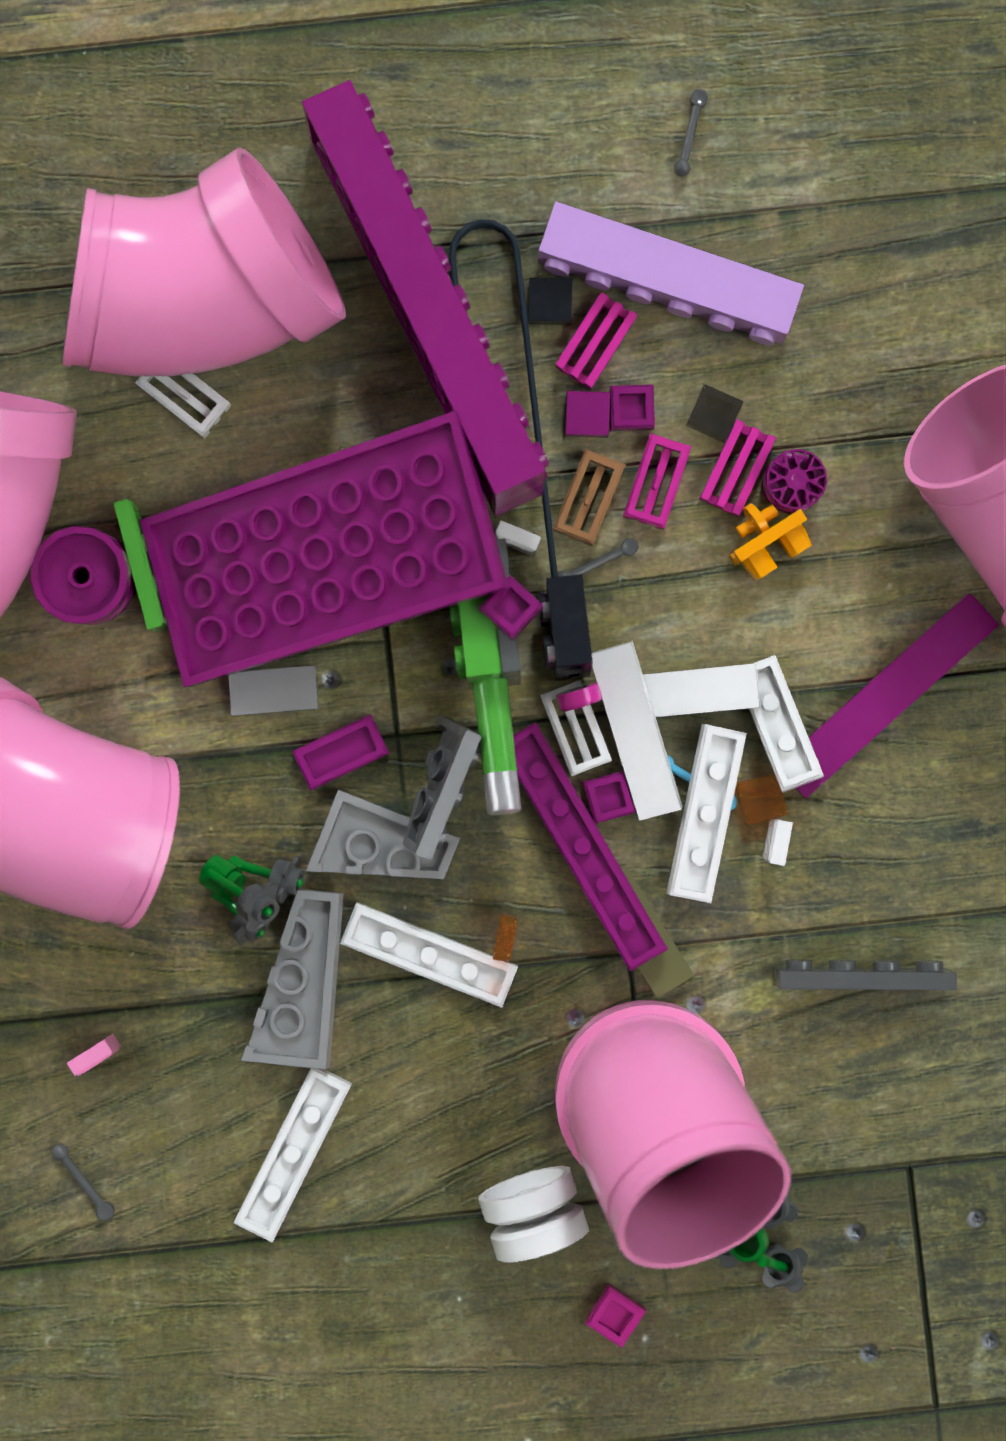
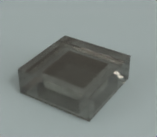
(714, 413)

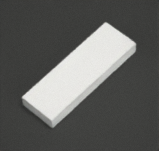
(703, 690)
(783, 729)

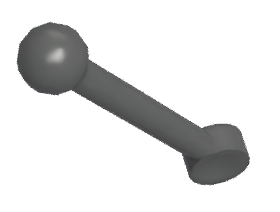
(698, 100)
(628, 547)
(104, 1208)

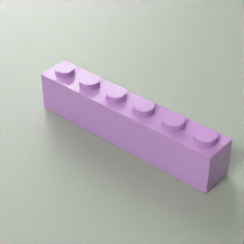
(669, 274)

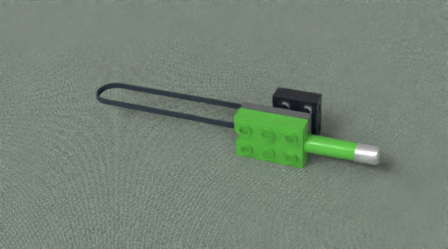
(490, 657)

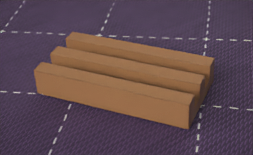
(575, 531)

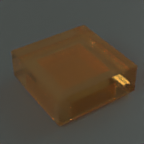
(761, 799)
(505, 937)

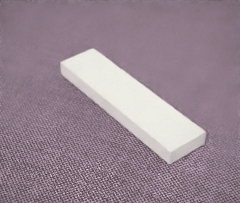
(636, 731)
(706, 813)
(428, 954)
(292, 1153)

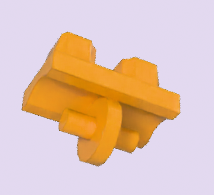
(788, 532)

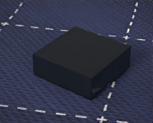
(550, 301)

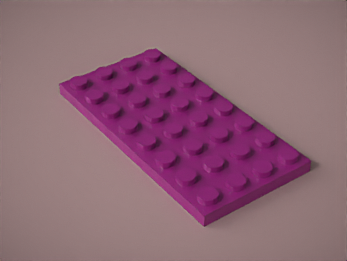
(324, 551)

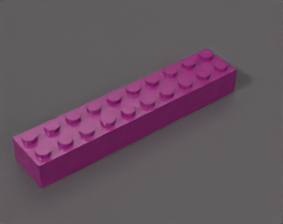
(423, 295)

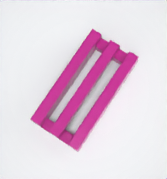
(615, 310)
(752, 434)
(645, 516)

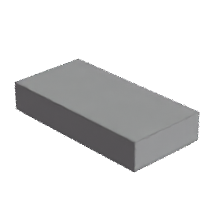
(273, 690)

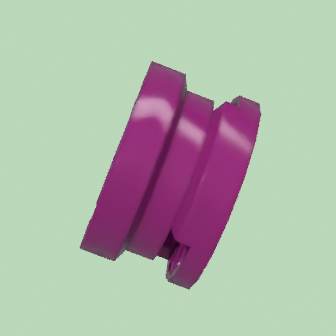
(794, 481)

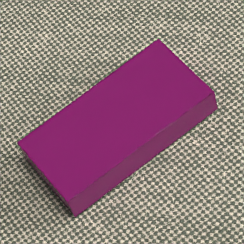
(340, 752)

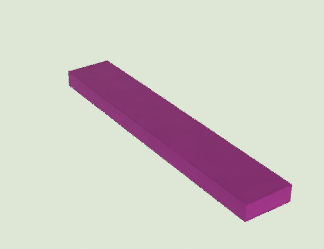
(898, 686)
(585, 850)

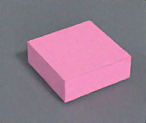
(94, 1055)

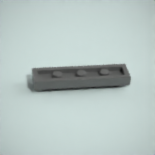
(883, 976)

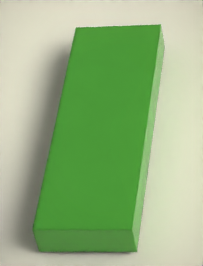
(139, 560)

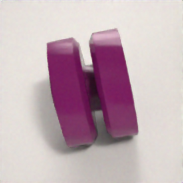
(58, 569)

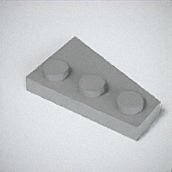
(370, 839)

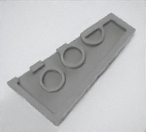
(300, 997)

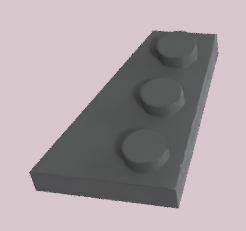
(446, 772)

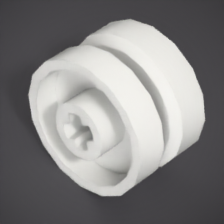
(533, 1214)

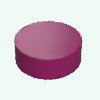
(579, 697)

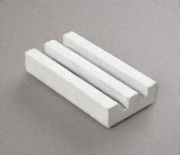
(212, 417)
(588, 763)

